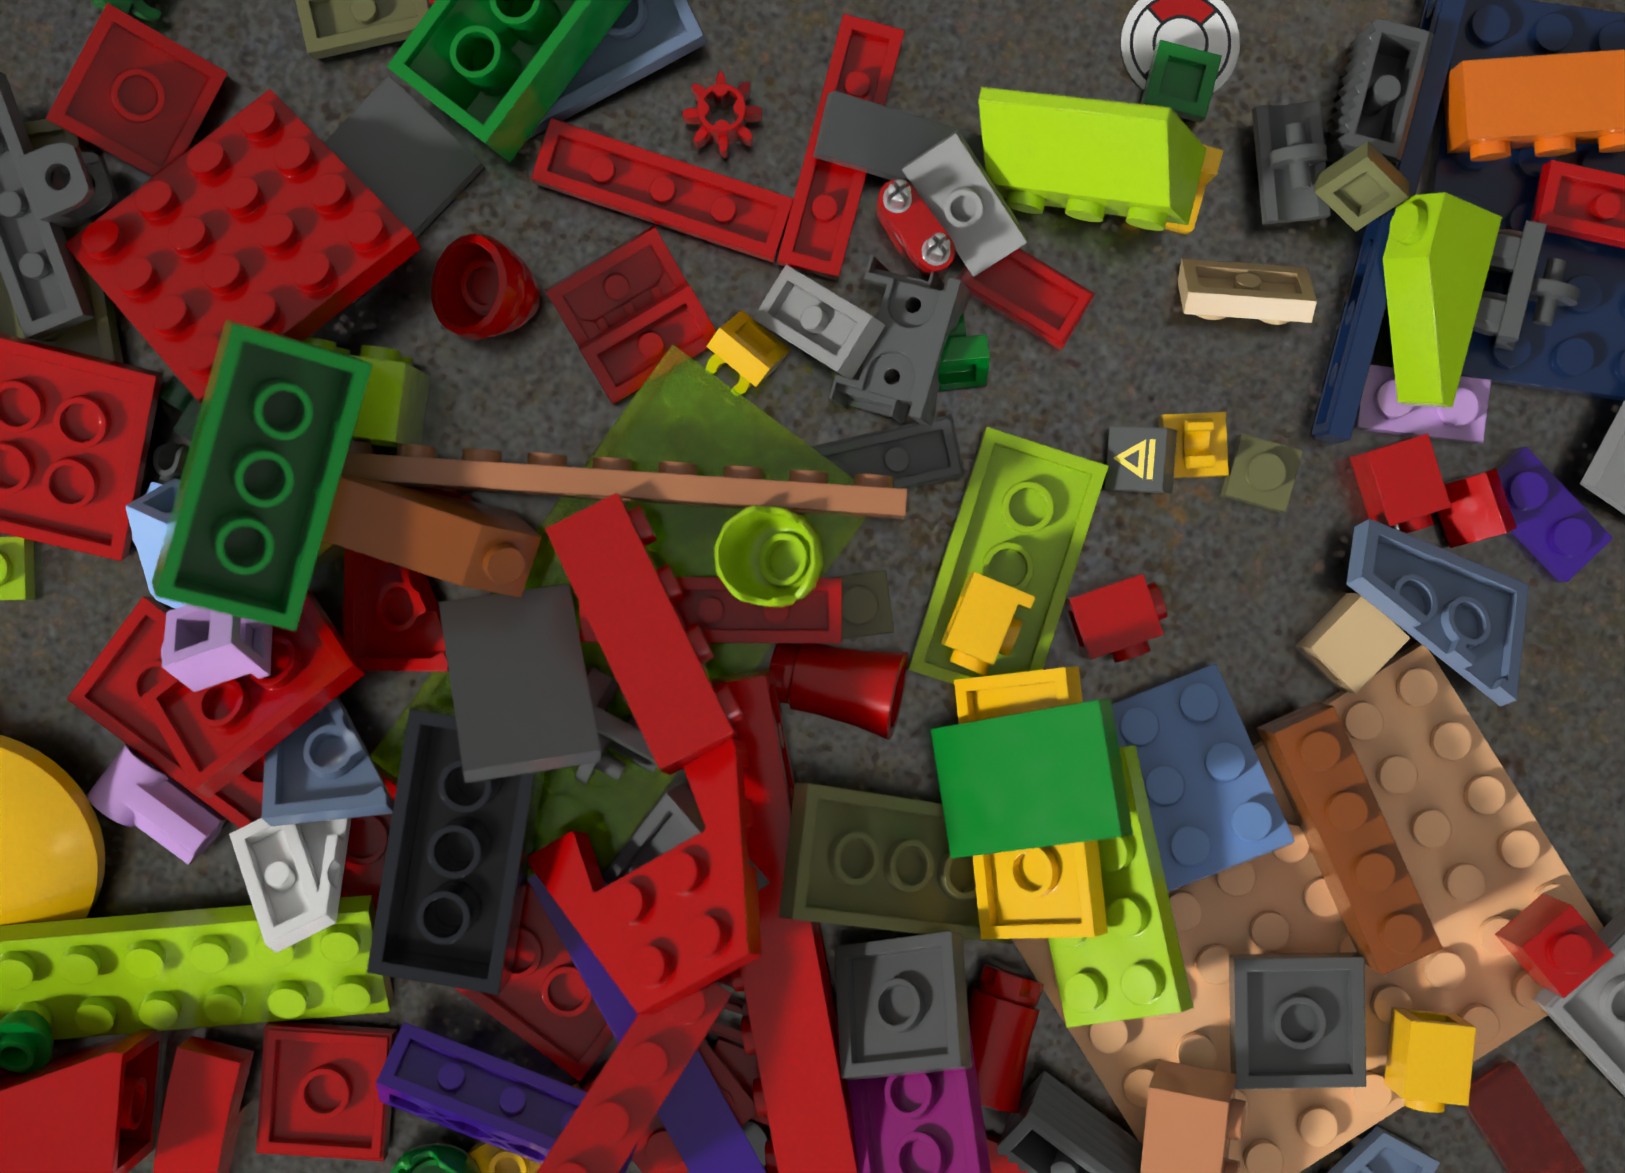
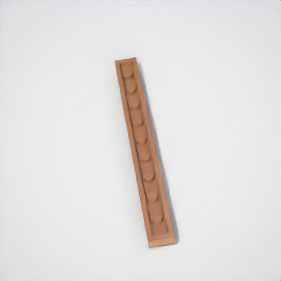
(673, 484)

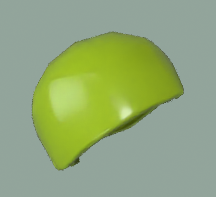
(768, 556)

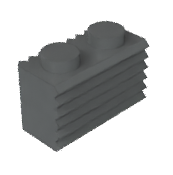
(1379, 90)
(1065, 1134)

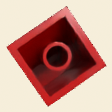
(84, 1109)

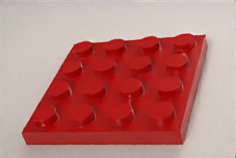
(245, 231)

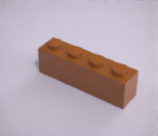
(1349, 837)

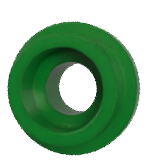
(25, 1041)

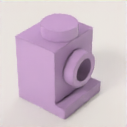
(214, 647)

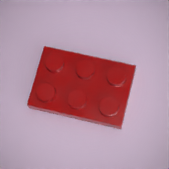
(240, 720)

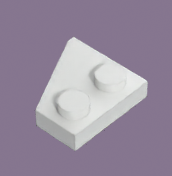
(293, 876)

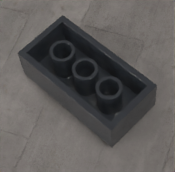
(452, 864)

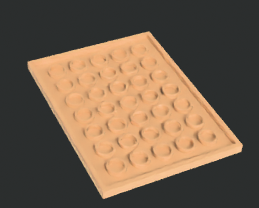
(1474, 867)

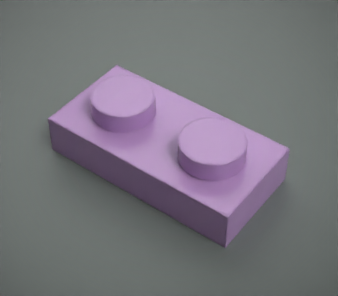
(1460, 424)

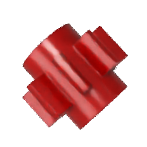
(722, 96)

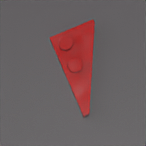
(391, 616)

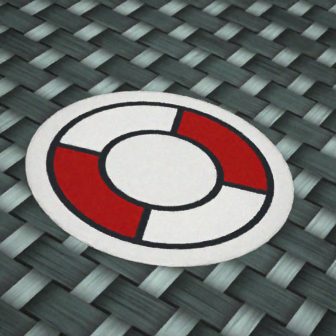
(1190, 23)

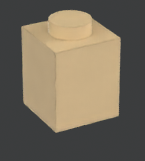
(1352, 643)

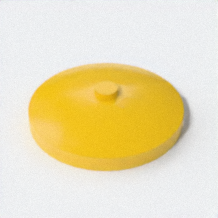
(47, 840)

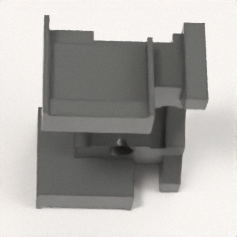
(907, 346)

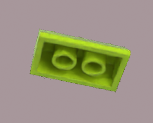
(1090, 157)

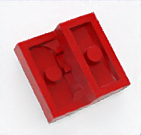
(630, 312)

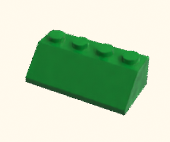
(502, 60)

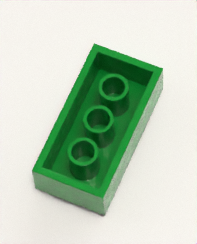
(260, 476)

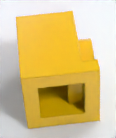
(984, 622)

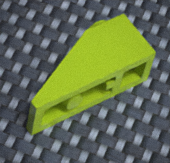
(1433, 291)

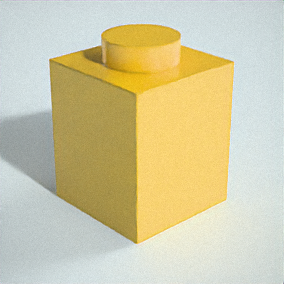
(1429, 1058)

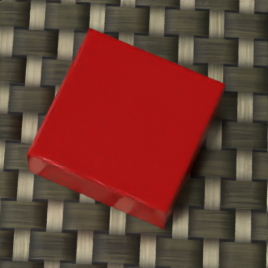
(1476, 509)

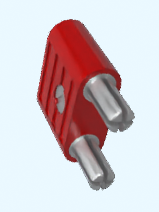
(914, 229)

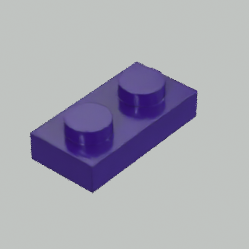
(1549, 516)

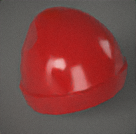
(483, 288)

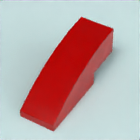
(202, 1108)

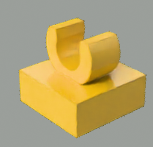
(747, 349)
(1199, 444)

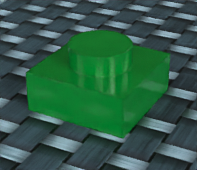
(1181, 80)

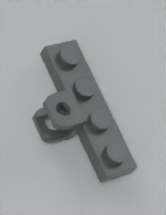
(37, 198)

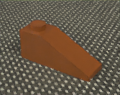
(434, 534)

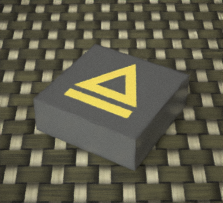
(1141, 459)

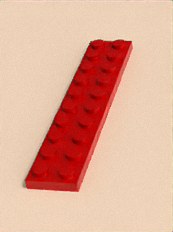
(546, 994)

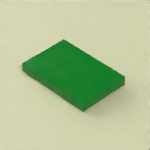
(1032, 780)

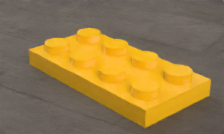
(1043, 888)

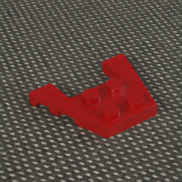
(680, 914)

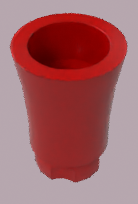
(842, 684)
(1001, 1032)

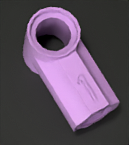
(146, 797)

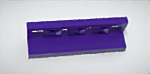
(477, 1094)

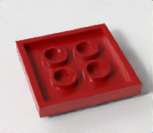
(72, 445)

